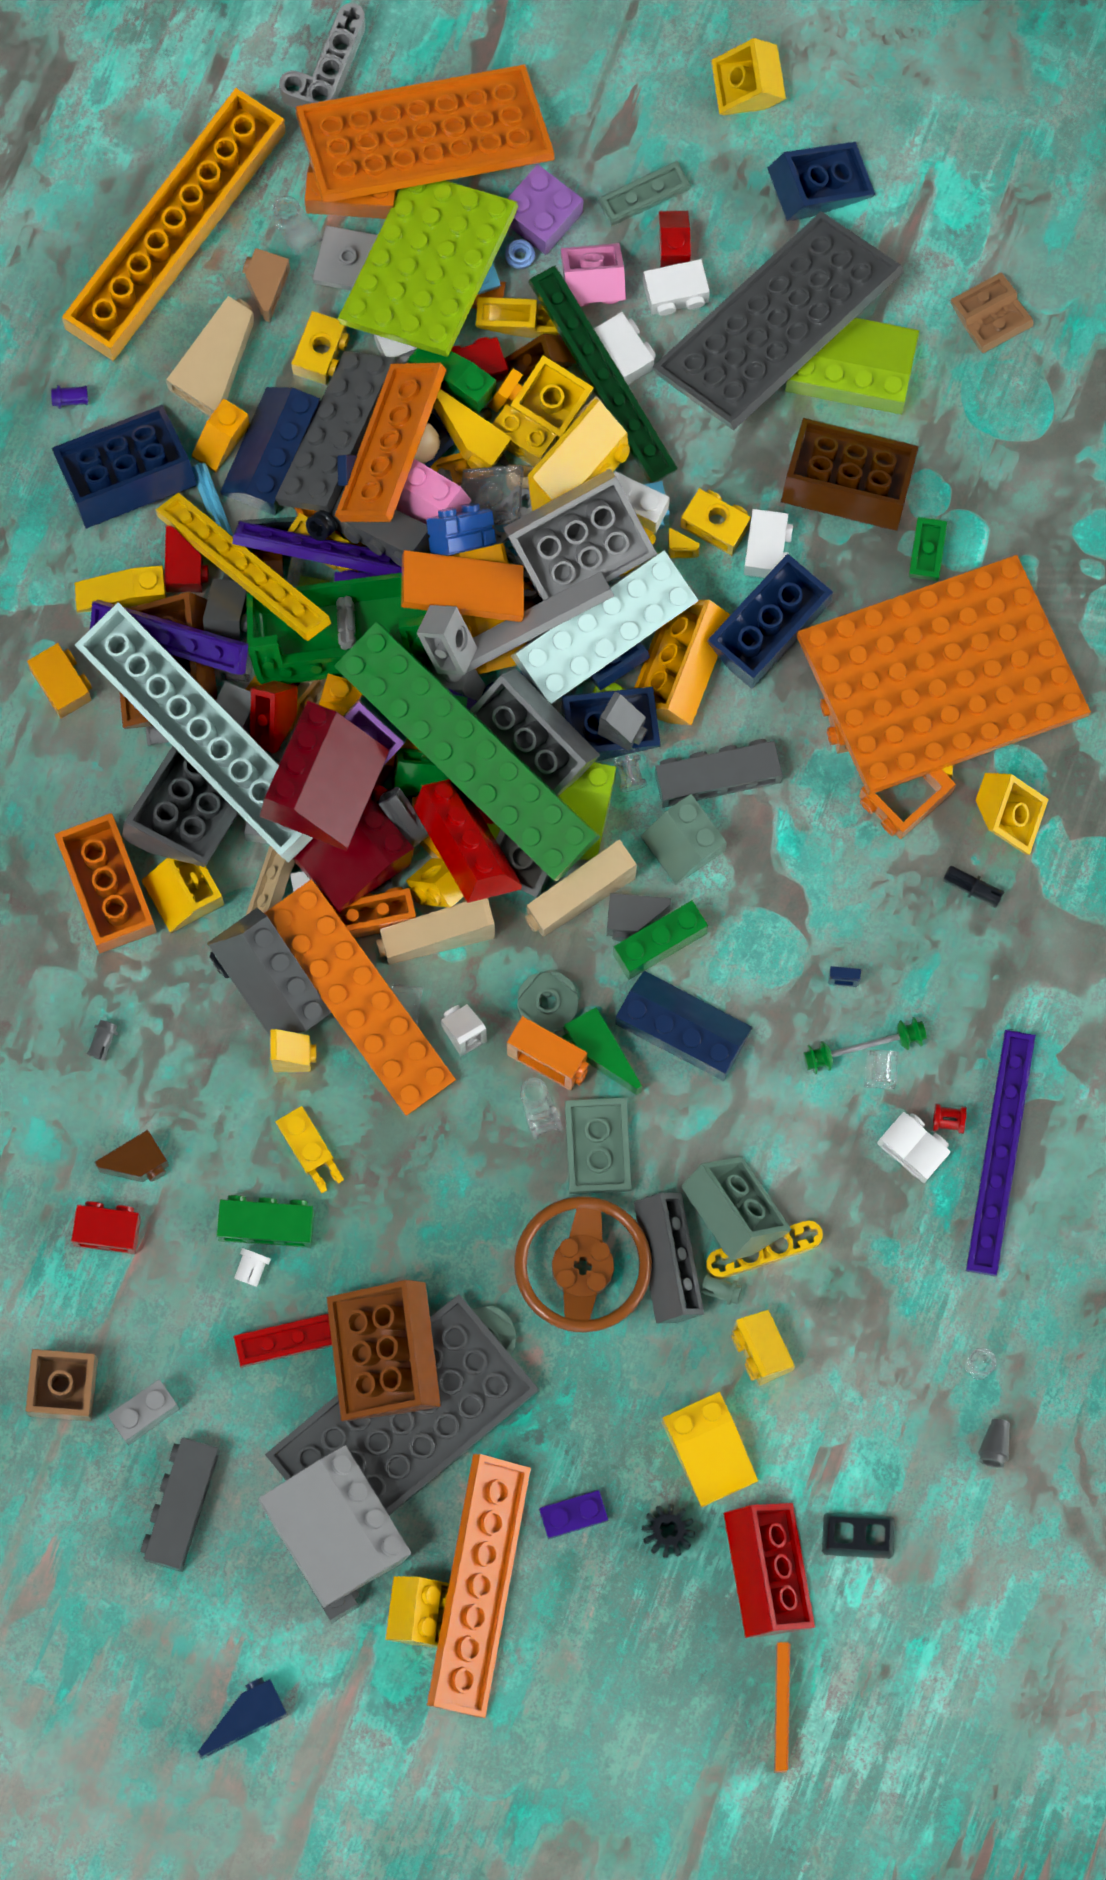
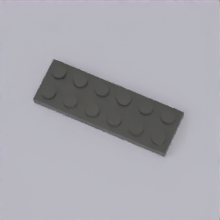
(334, 431)

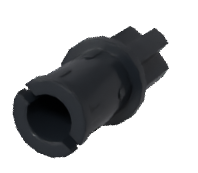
(973, 886)

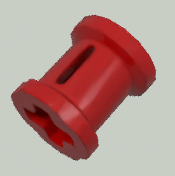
(940, 1123)

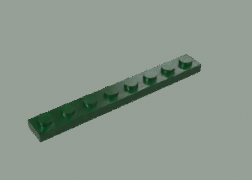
(602, 373)

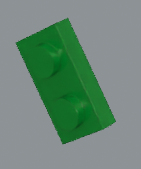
(927, 549)

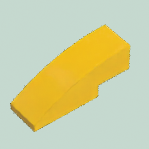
(513, 317)

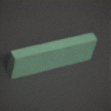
(644, 193)

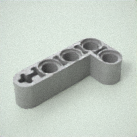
(330, 59)

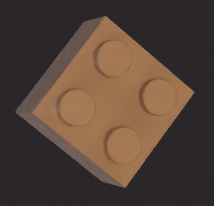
(61, 1385)

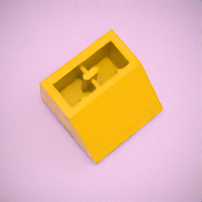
(182, 892)
(762, 1346)
(416, 1610)

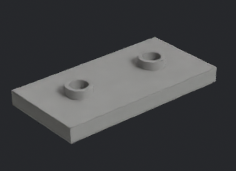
(342, 257)

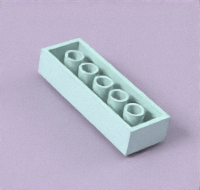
(596, 637)

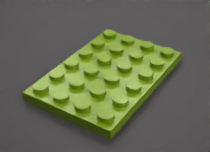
(428, 265)

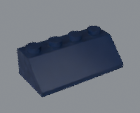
(269, 447)
(769, 620)
(683, 1025)

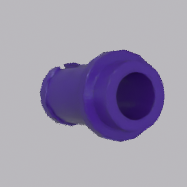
(69, 396)

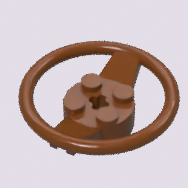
(583, 1245)

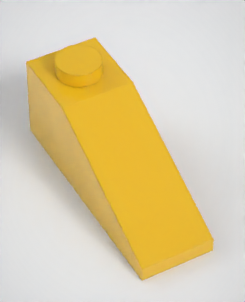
(474, 436)
(127, 587)

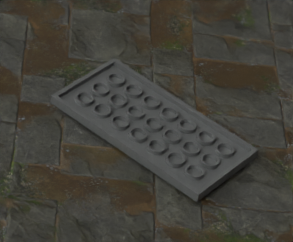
(777, 320)
(408, 1450)

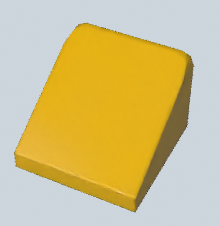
(681, 546)

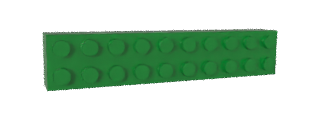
(467, 751)

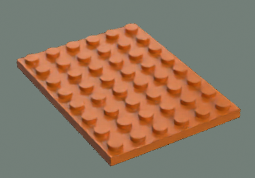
(943, 674)

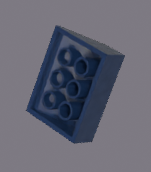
(124, 466)

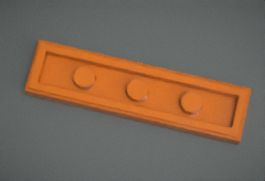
(781, 1733)

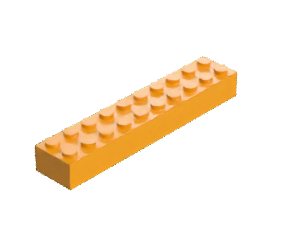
(174, 224)

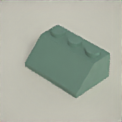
(735, 1207)

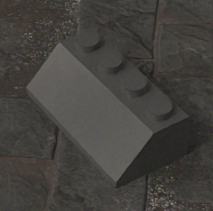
(535, 731)
(268, 975)

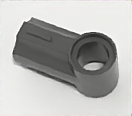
(402, 815)

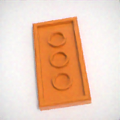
(472, 585)

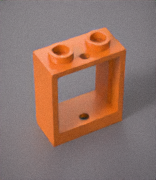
(891, 822)
(547, 1054)

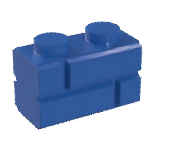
(462, 530)

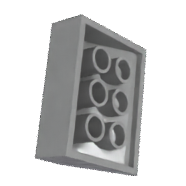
(580, 536)
(335, 1526)

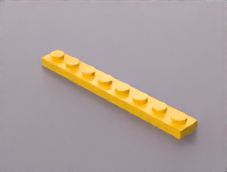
(244, 567)

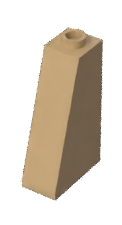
(213, 359)
(582, 889)
(437, 932)

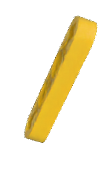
(766, 1255)

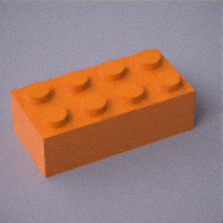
(105, 883)

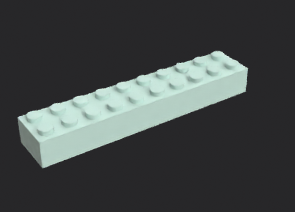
(188, 720)

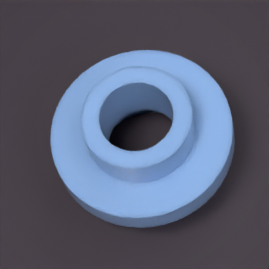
(519, 246)

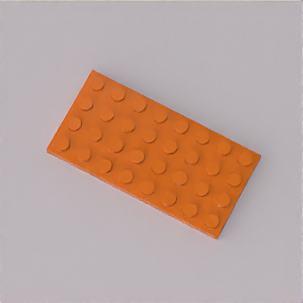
(424, 133)

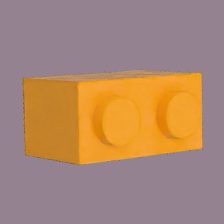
(60, 680)

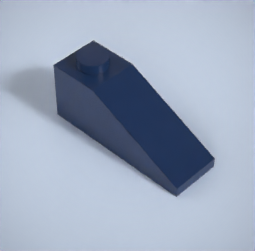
(249, 1713)

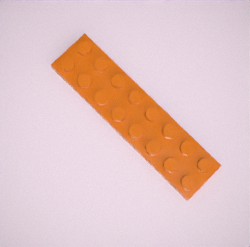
(360, 998)
(478, 1586)

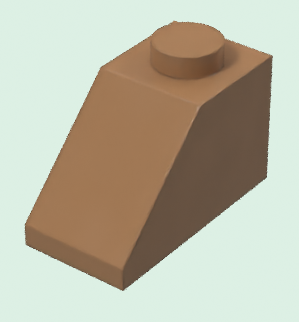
(266, 278)

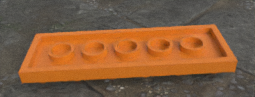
(390, 442)

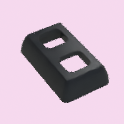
(858, 1546)

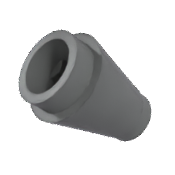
(995, 1446)

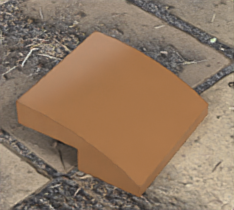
(991, 312)

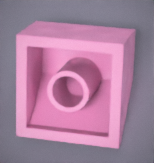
(594, 273)
(428, 492)

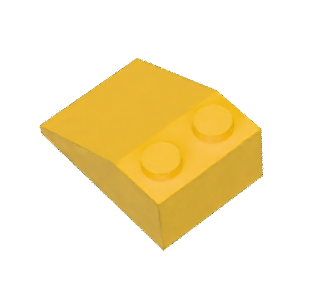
(709, 1449)

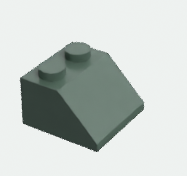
(684, 839)

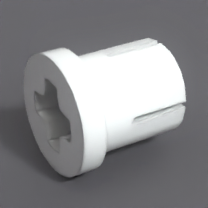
(251, 1267)

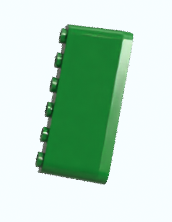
(287, 657)

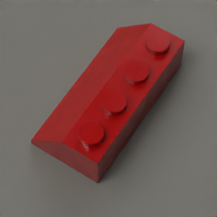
(465, 842)
(769, 1569)

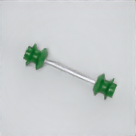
(905, 1034)

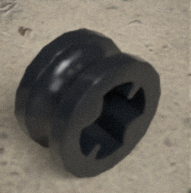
(320, 525)

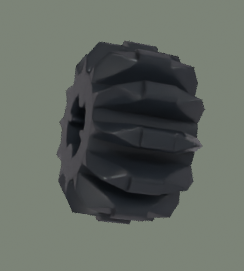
(670, 1541)

